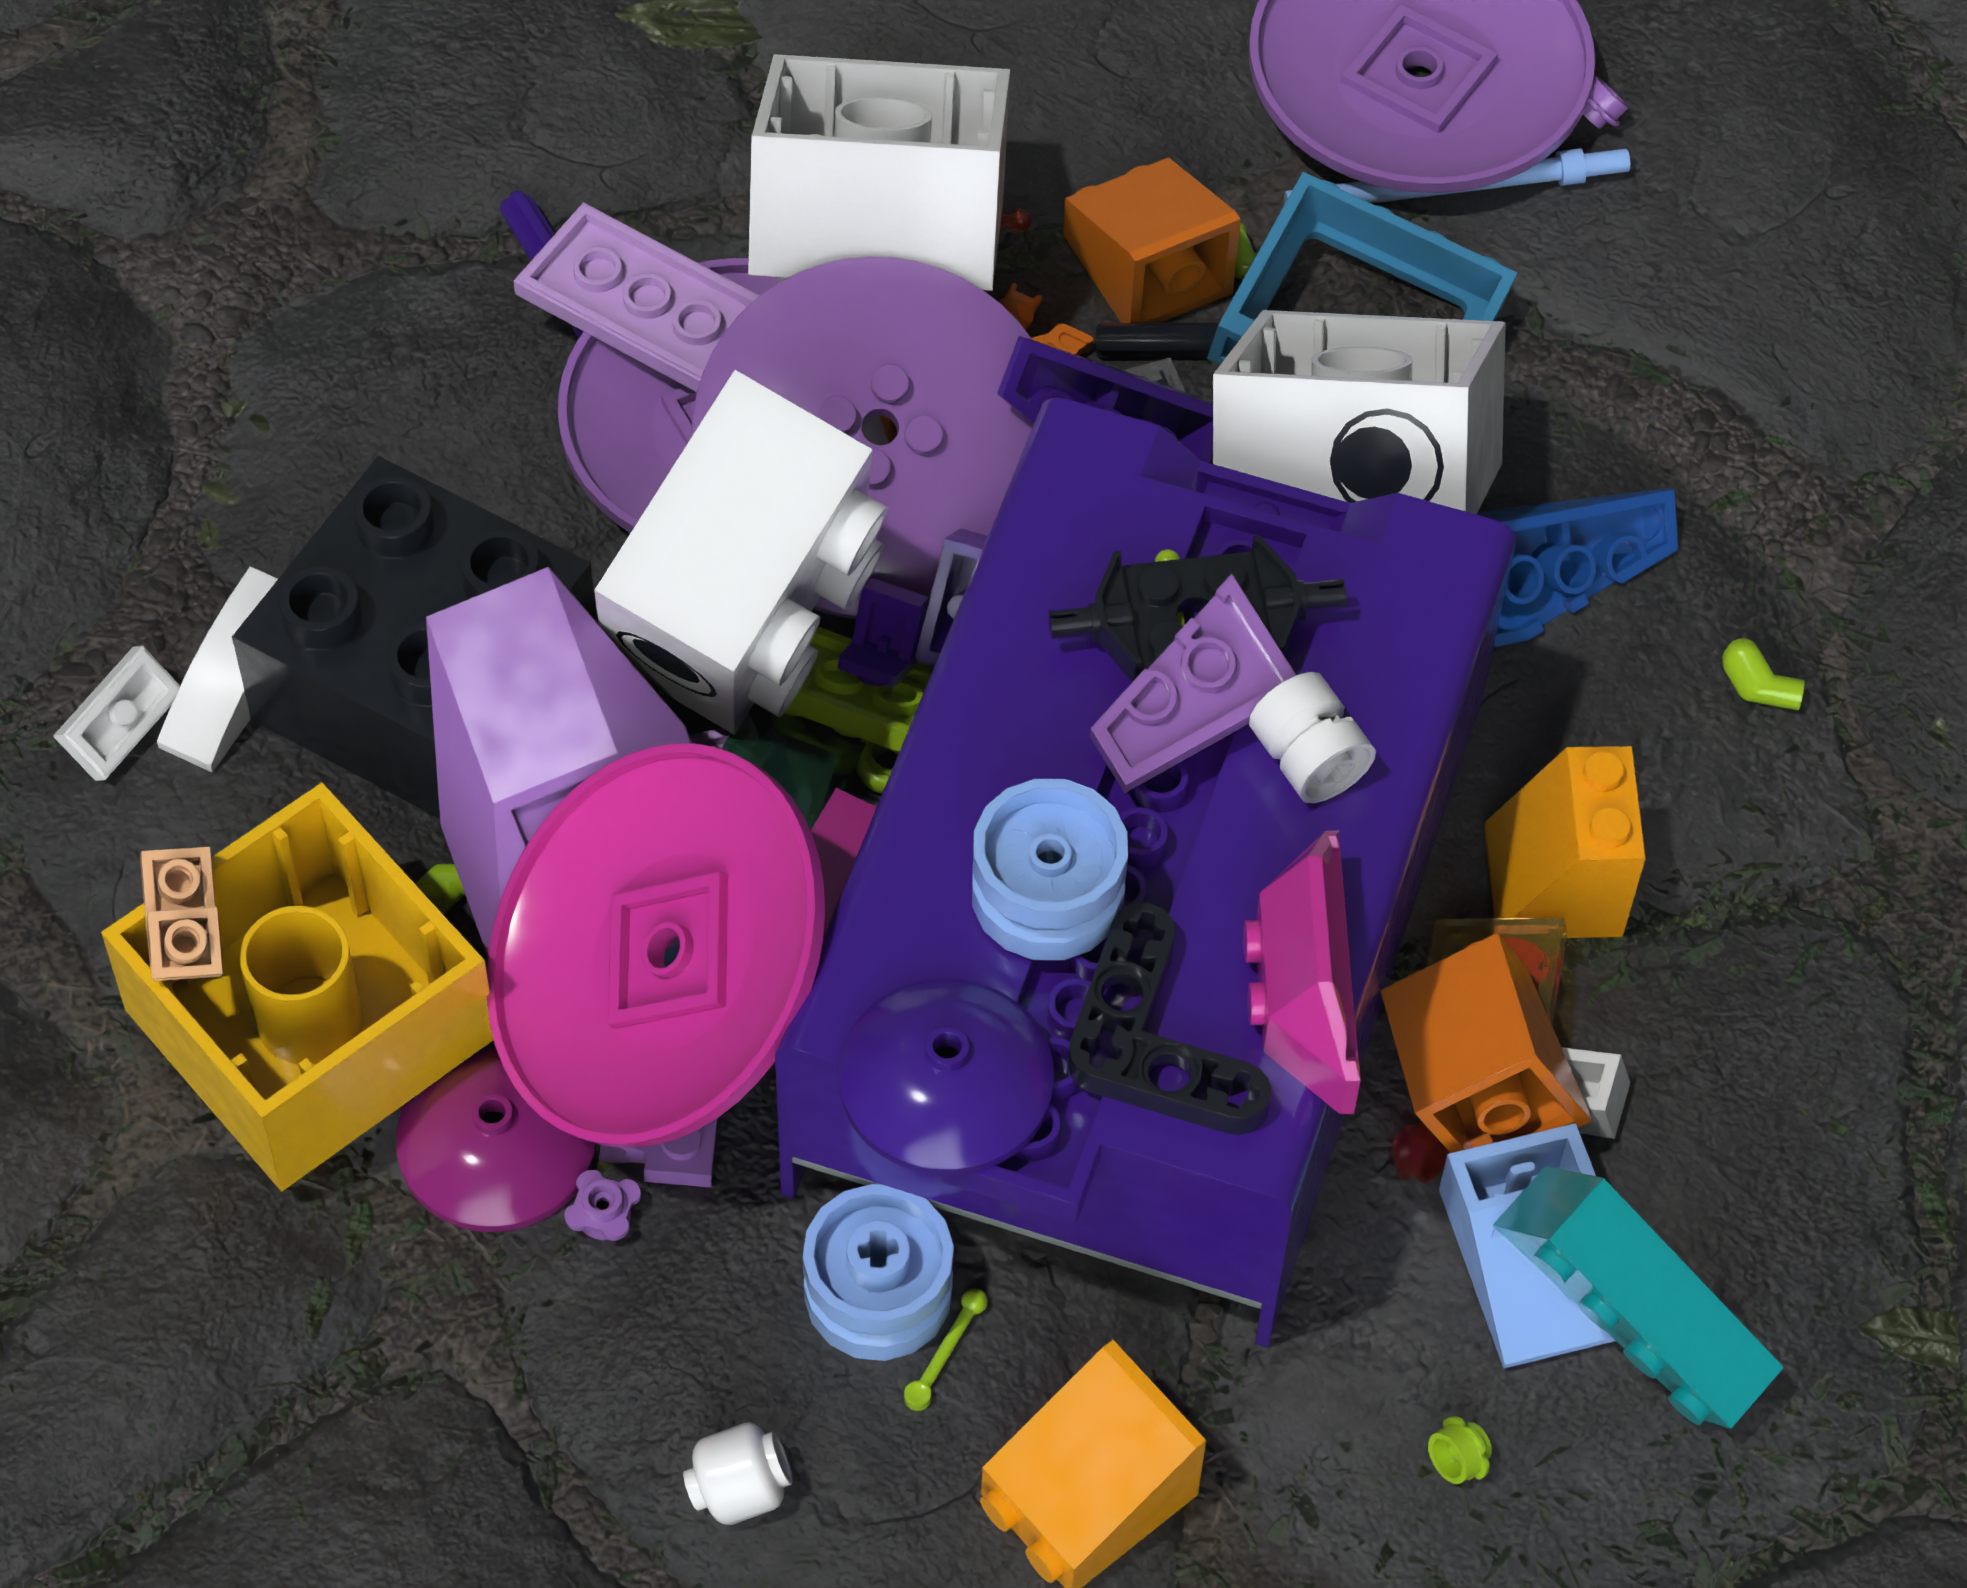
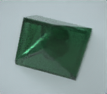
(799, 755)

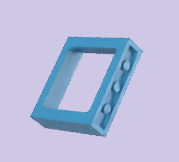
(1372, 235)

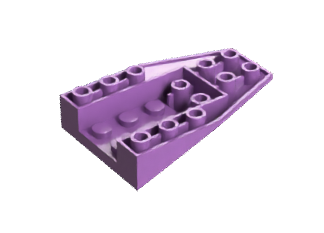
(521, 716)

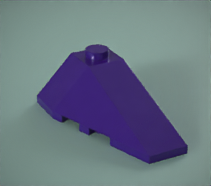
(1048, 372)

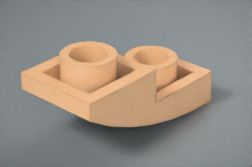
(180, 914)

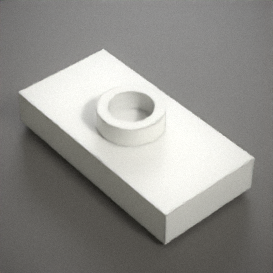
(118, 713)

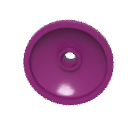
(481, 1171)

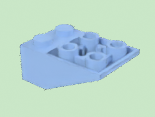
(1520, 1304)

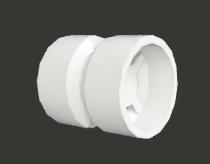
(1307, 732)

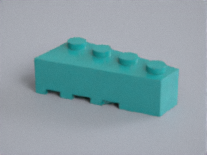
(1639, 1294)

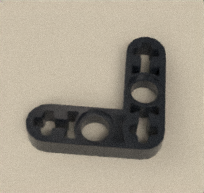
(1138, 1052)

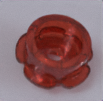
(1418, 1153)

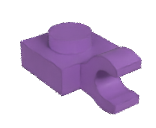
(674, 1162)

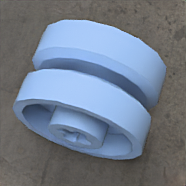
(1049, 869)
(878, 1272)

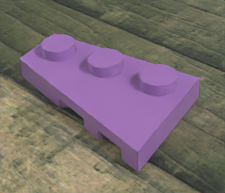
(1192, 691)

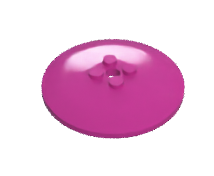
(576, 953)

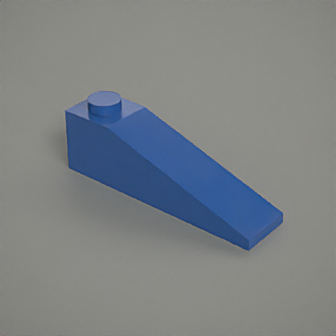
(1577, 550)

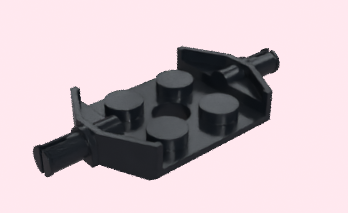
(1140, 602)

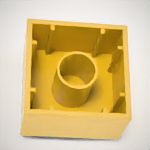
(331, 991)

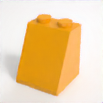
(1570, 844)
(1093, 1470)

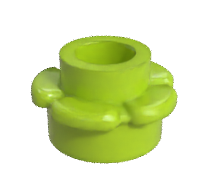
(1460, 1450)

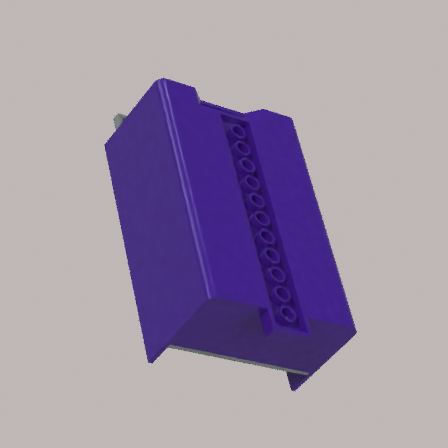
(1200, 838)

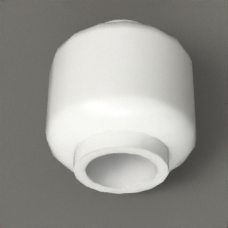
(738, 1473)

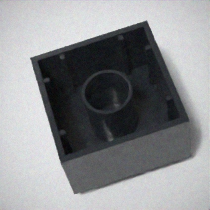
(343, 632)

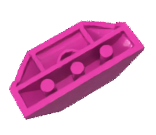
(1306, 975)

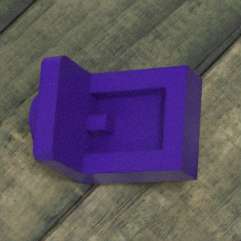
(885, 634)

